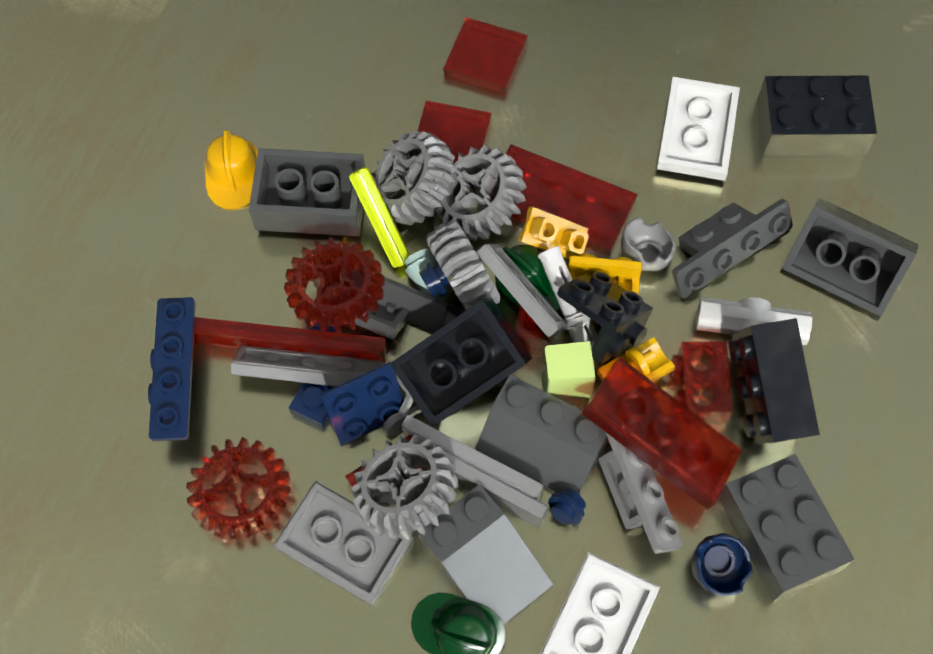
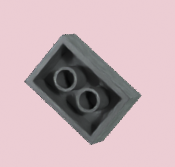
(306, 192)
(785, 527)

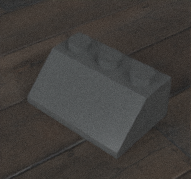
(850, 256)
(541, 437)

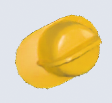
(230, 171)

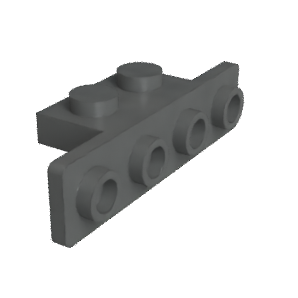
(726, 241)
(400, 306)

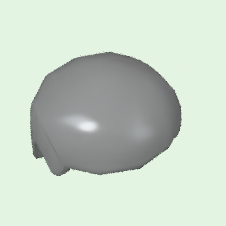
(647, 244)

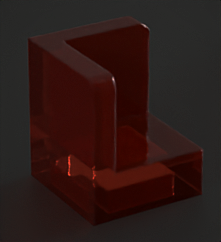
(531, 334)

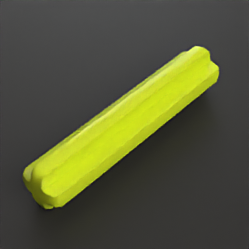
(379, 216)

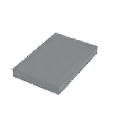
(338, 545)

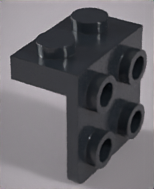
(612, 307)

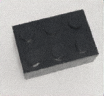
(816, 115)
(461, 361)
(773, 382)

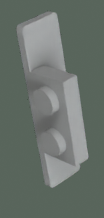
(639, 497)

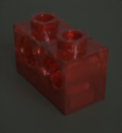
(710, 383)

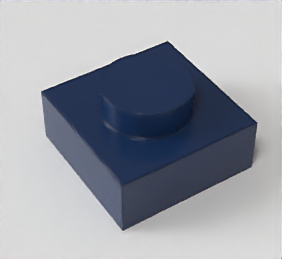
(309, 405)

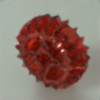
(332, 265)
(224, 491)

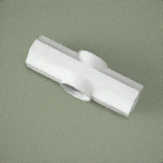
(732, 316)

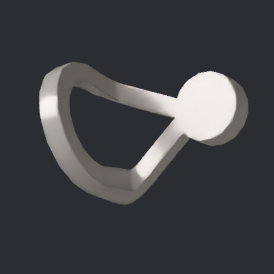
(394, 423)

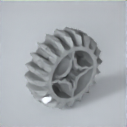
(414, 176)
(497, 180)
(461, 264)
(416, 493)

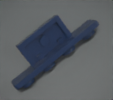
(172, 369)

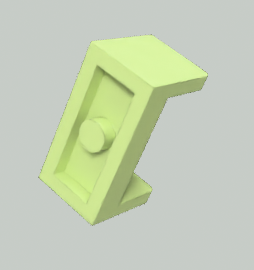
(569, 372)

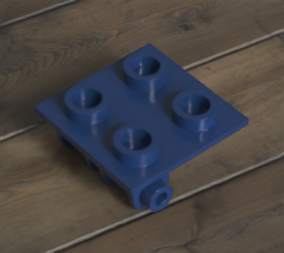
(363, 403)

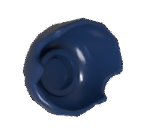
(721, 564)

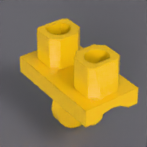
(549, 231)
(646, 358)

